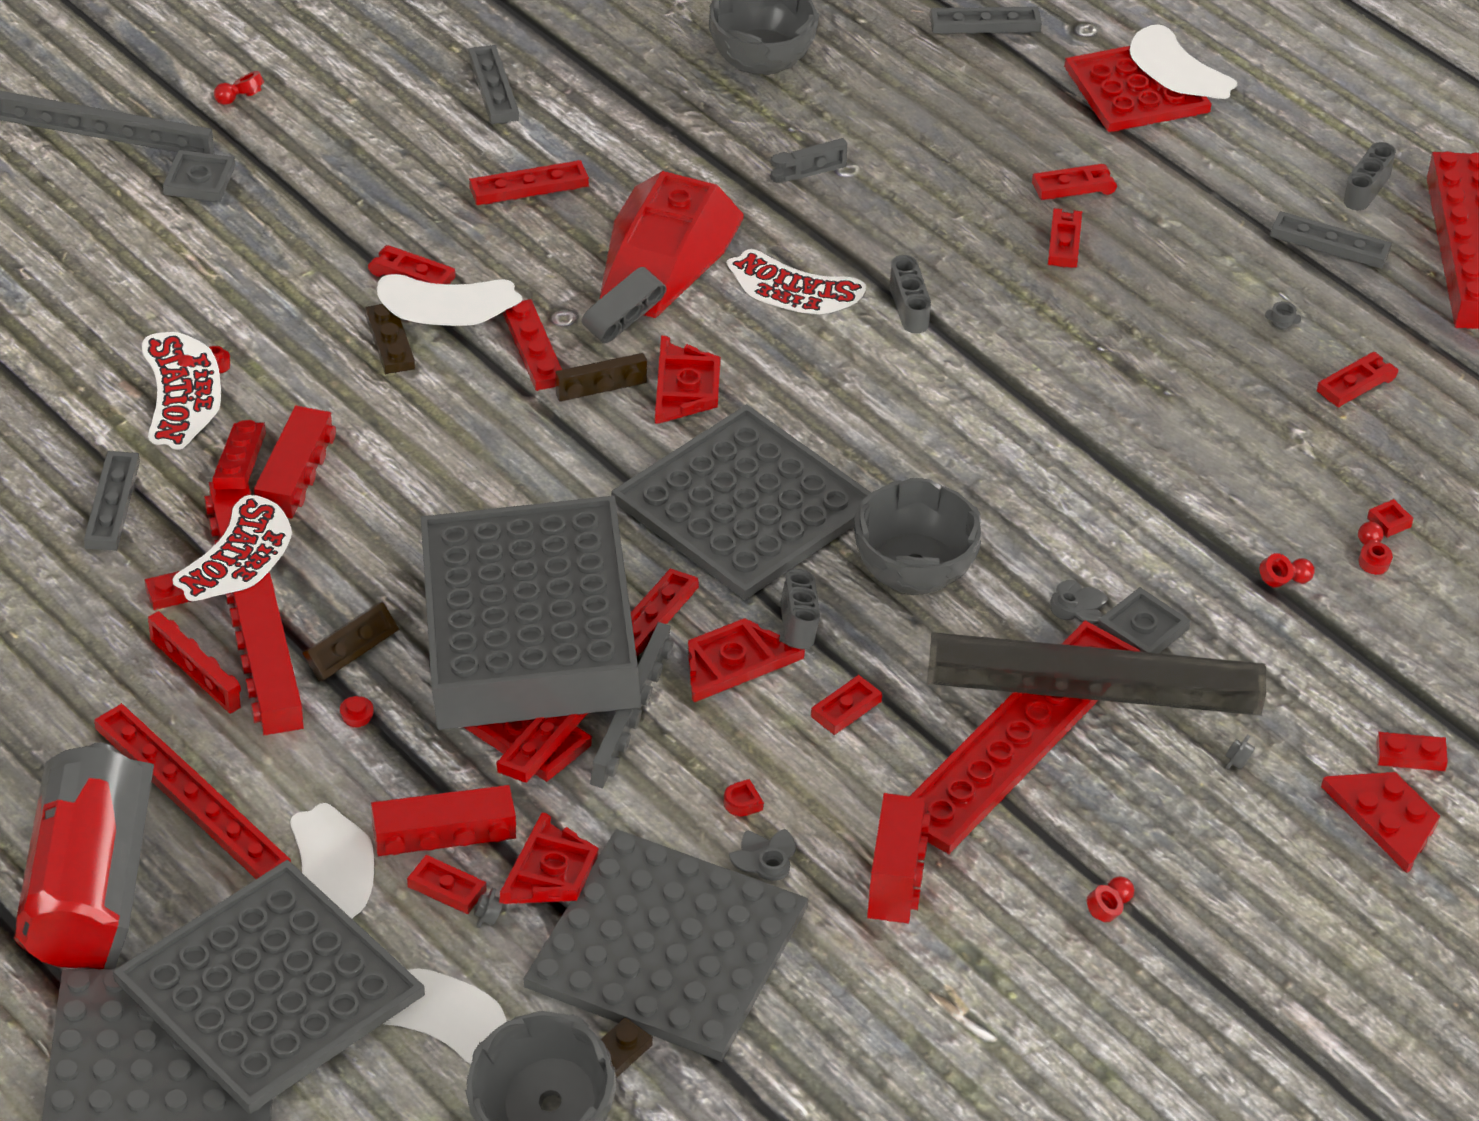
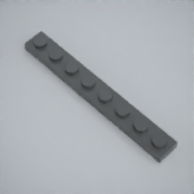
(104, 124)

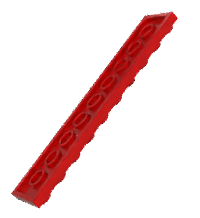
(1002, 752)

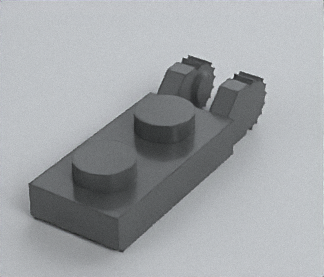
(809, 161)

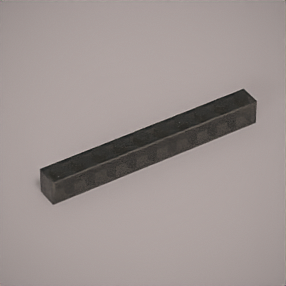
(1097, 673)

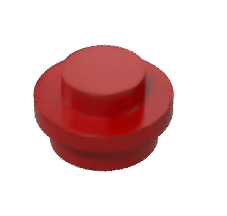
(356, 711)

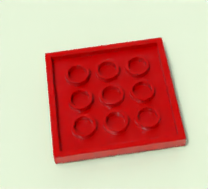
(1127, 95)

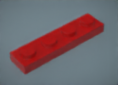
(528, 182)
(533, 344)
(239, 455)
(194, 662)

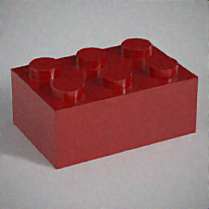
(896, 858)

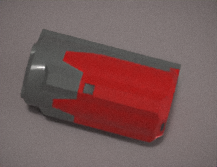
(84, 857)

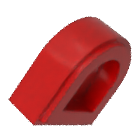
(742, 799)

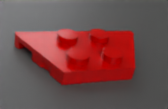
(685, 381)
(735, 656)
(1386, 811)
(549, 866)

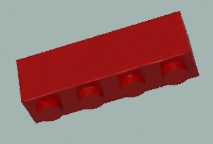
(296, 458)
(443, 820)

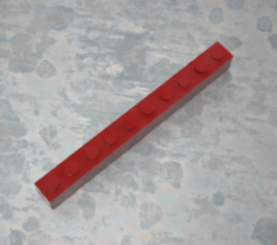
(259, 635)

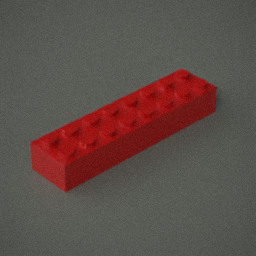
(1455, 207)

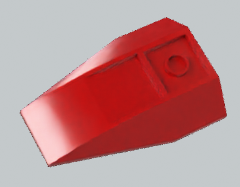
(673, 230)

